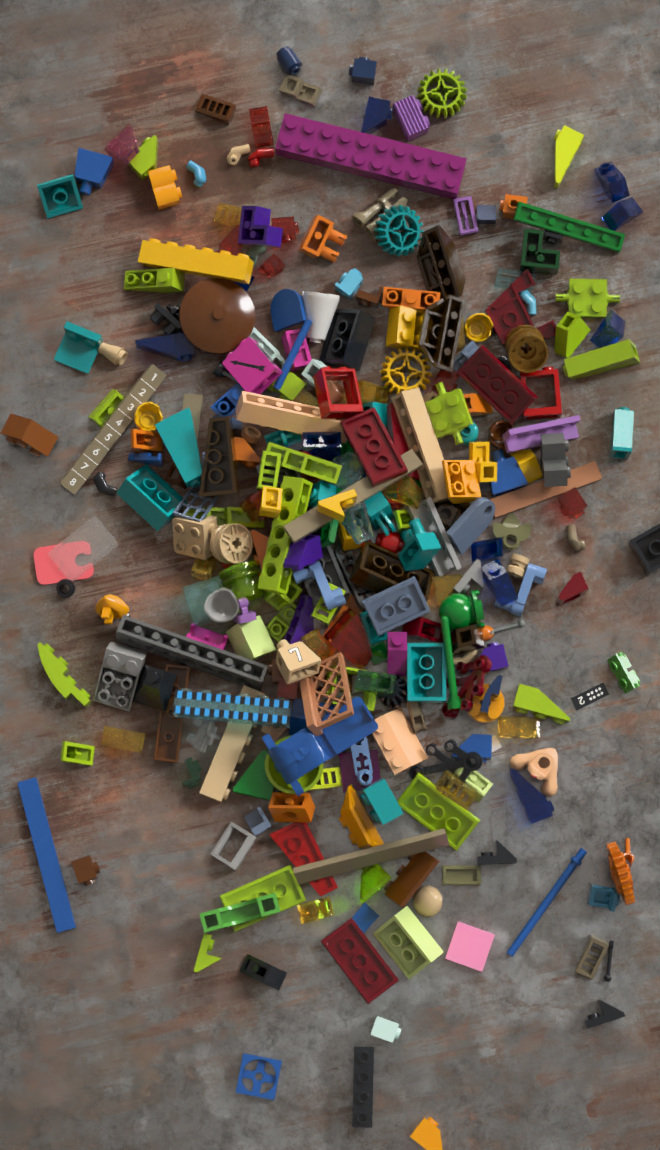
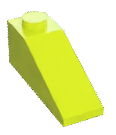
(565, 148)

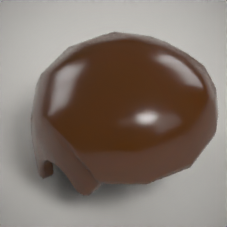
(496, 431)

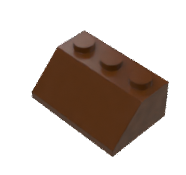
(410, 878)

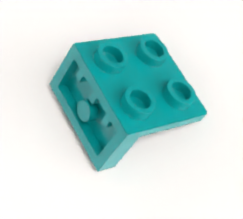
(78, 348)

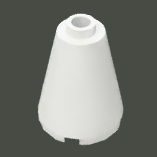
(320, 310)

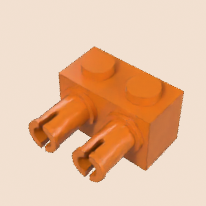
(315, 237)

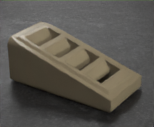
(592, 939)

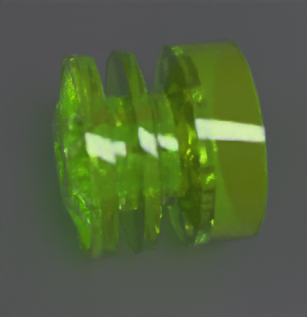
(241, 578)

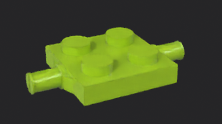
(588, 297)
(449, 413)

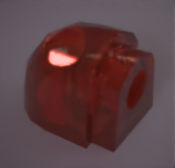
(272, 267)

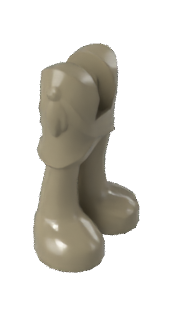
(362, 218)

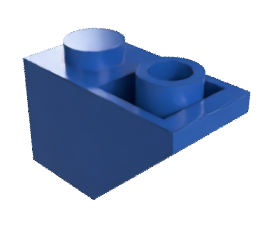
(227, 403)
(477, 743)

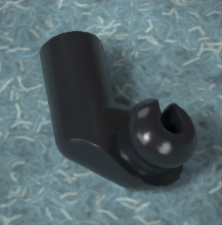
(101, 485)

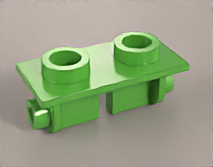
(627, 680)

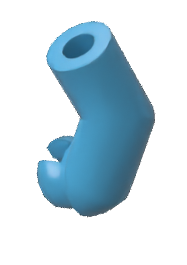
(199, 172)

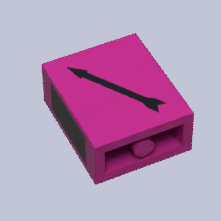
(252, 366)

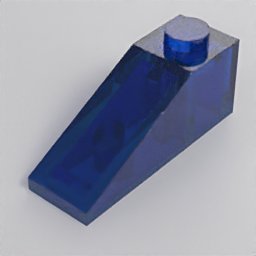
(170, 346)
(533, 801)

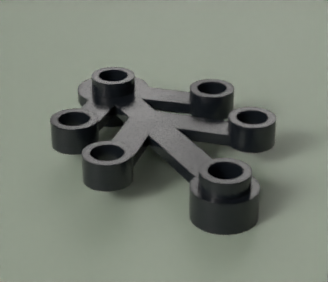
(449, 763)

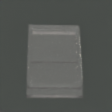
(83, 549)

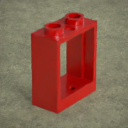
(351, 388)
(545, 412)

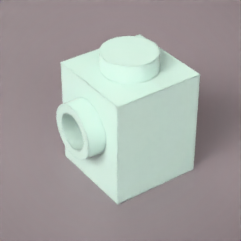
(311, 369)
(385, 1029)

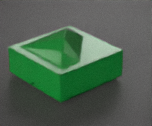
(379, 652)

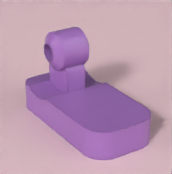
(244, 614)

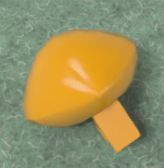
(111, 608)

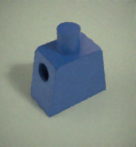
(92, 170)
(508, 475)

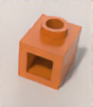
(509, 205)

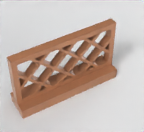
(312, 697)

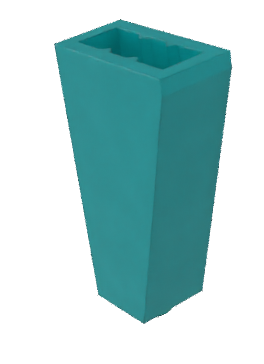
(181, 442)

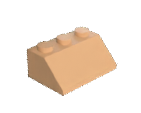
(398, 742)

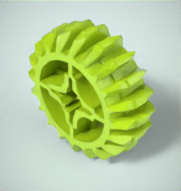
(449, 92)

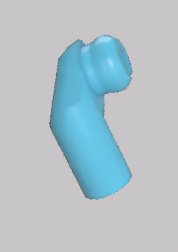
(530, 300)

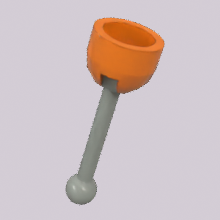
(488, 631)

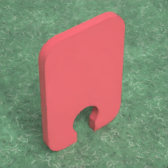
(47, 571)

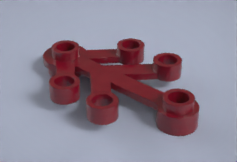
(479, 668)

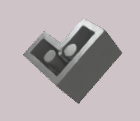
(553, 461)

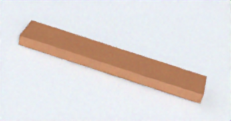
(537, 492)

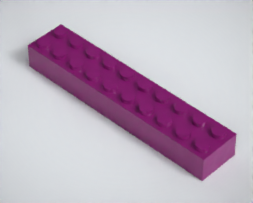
(370, 156)

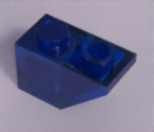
(612, 181)

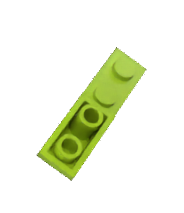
(56, 671)

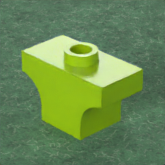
(278, 601)

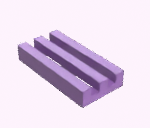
(468, 231)

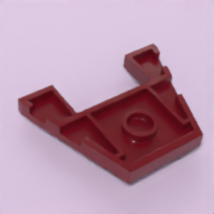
(510, 311)

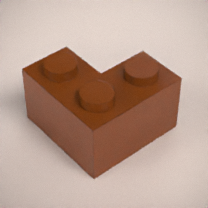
(28, 434)

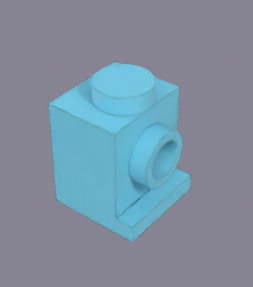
(349, 283)

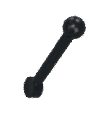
(607, 977)

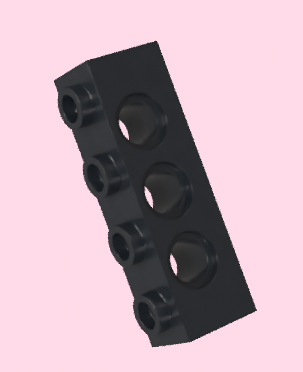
(363, 1086)

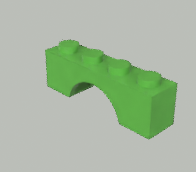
(240, 913)

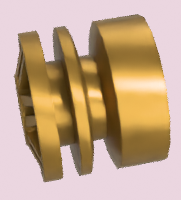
(533, 355)

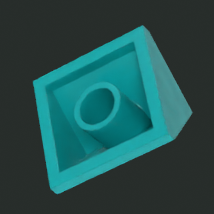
(60, 196)

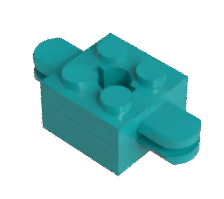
(380, 513)

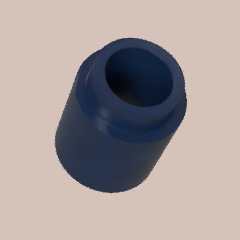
(289, 60)

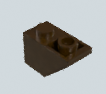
(466, 639)

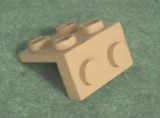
(193, 537)

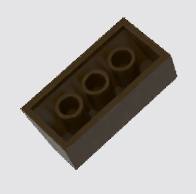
(381, 569)

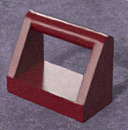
(574, 589)

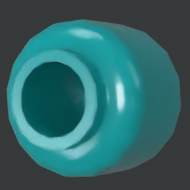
(470, 437)

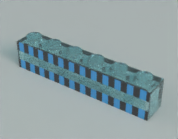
(232, 709)

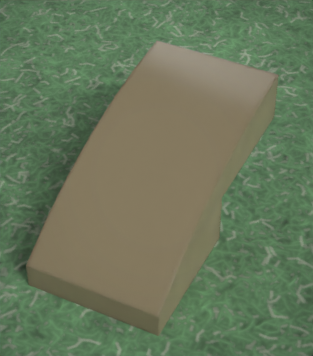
(299, 90)

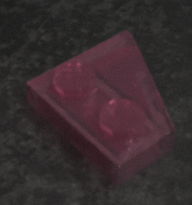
(124, 145)

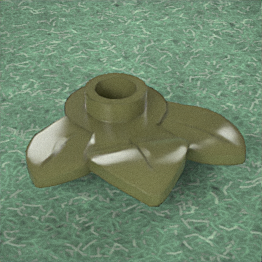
(511, 529)

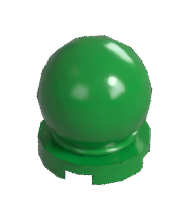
(462, 610)

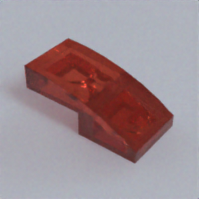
(261, 127)

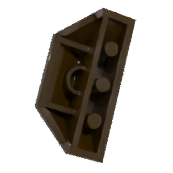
(440, 263)
(441, 331)

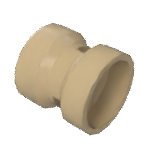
(517, 565)

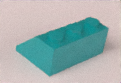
(150, 497)
(426, 673)

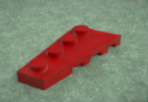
(302, 849)

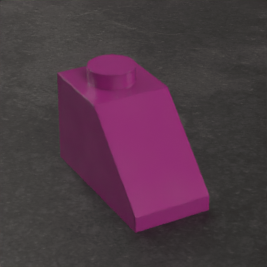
(396, 653)

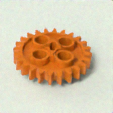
(620, 873)

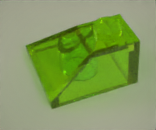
(372, 880)

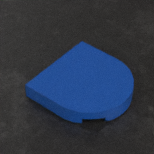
(287, 309)

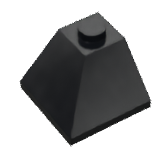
(154, 688)

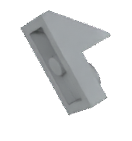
(474, 575)

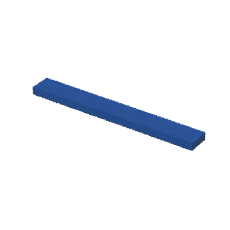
(46, 855)

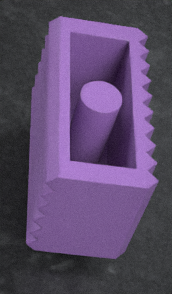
(410, 117)

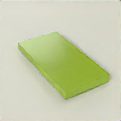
(437, 811)
(279, 882)

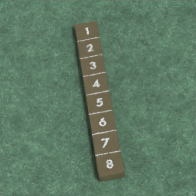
(112, 429)

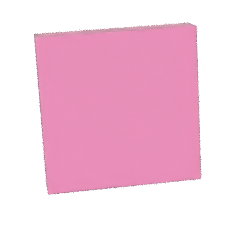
(469, 946)

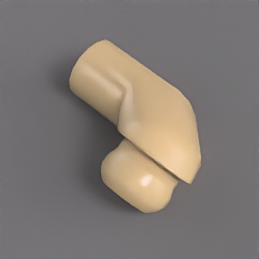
(236, 152)

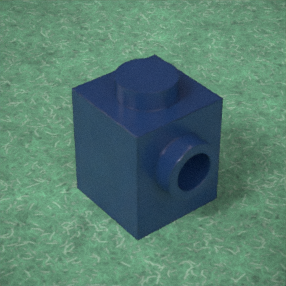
(363, 70)

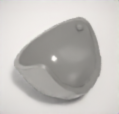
(221, 605)

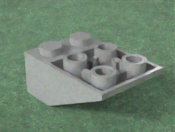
(119, 676)

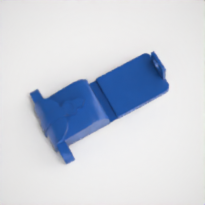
(306, 751)

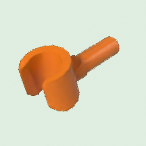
(628, 856)

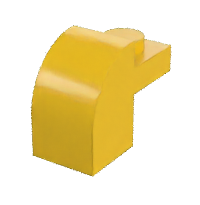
(485, 469)

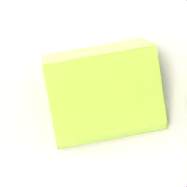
(251, 639)

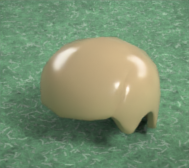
(427, 901)

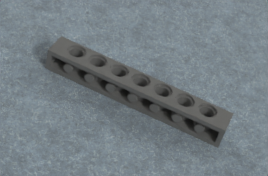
(191, 653)

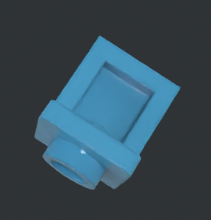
(603, 897)

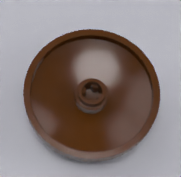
(216, 315)

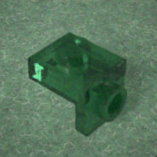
(194, 768)

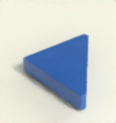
(146, 458)

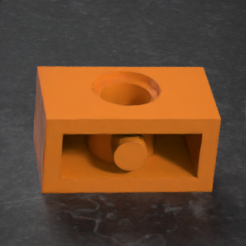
(291, 808)

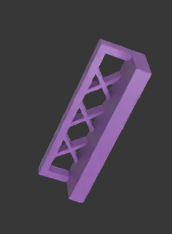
(529, 436)

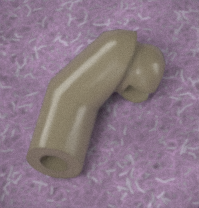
(572, 538)

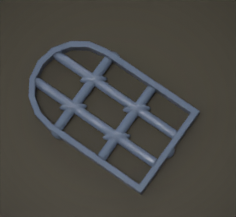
(189, 505)

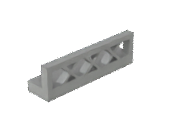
(446, 558)

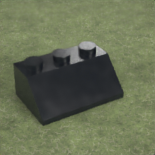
(347, 339)

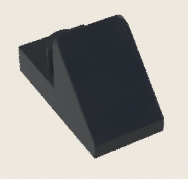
(502, 856)
(609, 1014)

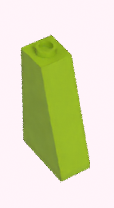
(601, 360)

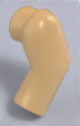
(469, 657)

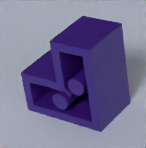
(256, 230)

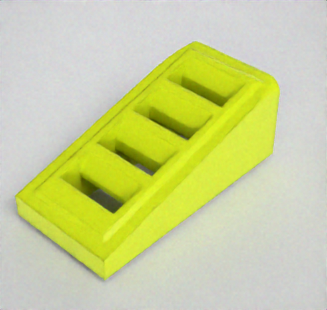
(331, 785)

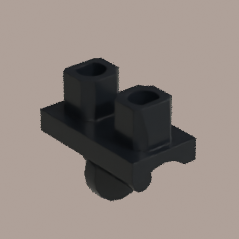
(161, 314)

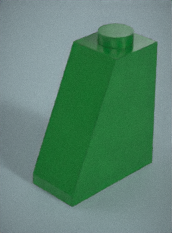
(255, 780)

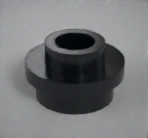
(62, 592)

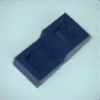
(493, 690)

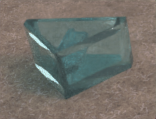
(358, 523)

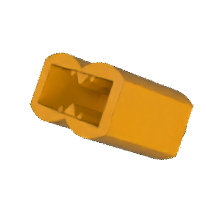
(164, 187)

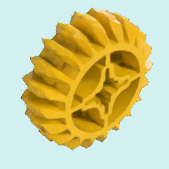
(413, 373)

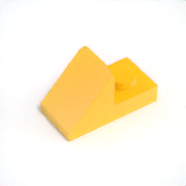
(333, 505)

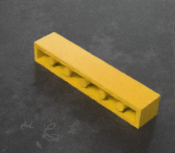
(196, 261)

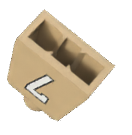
(296, 661)

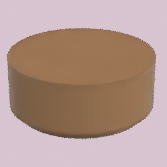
(251, 434)

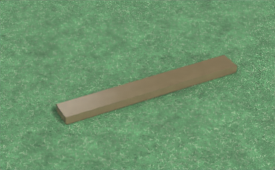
(314, 520)
(371, 856)

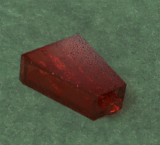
(350, 640)

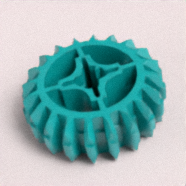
(399, 213)

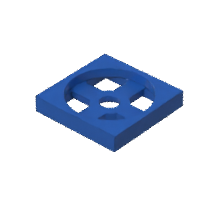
(257, 1083)

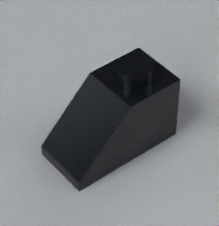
(263, 972)

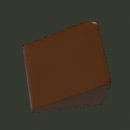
(175, 478)

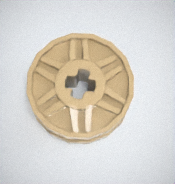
(231, 543)

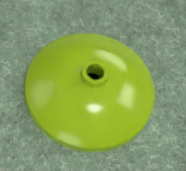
(307, 781)

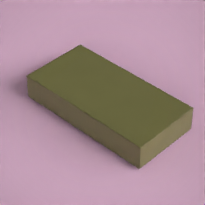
(461, 875)

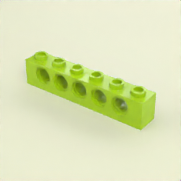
(294, 503)

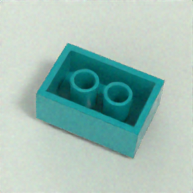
(381, 802)

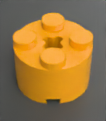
(495, 708)

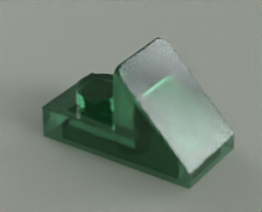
(375, 682)

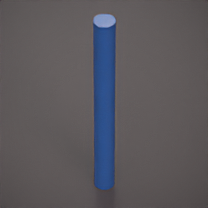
(293, 353)

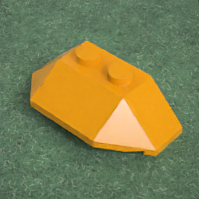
(358, 821)

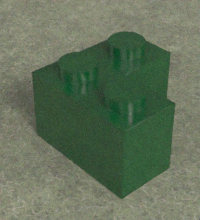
(534, 257)

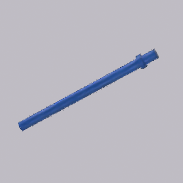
(575, 861)

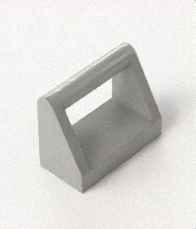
(242, 851)

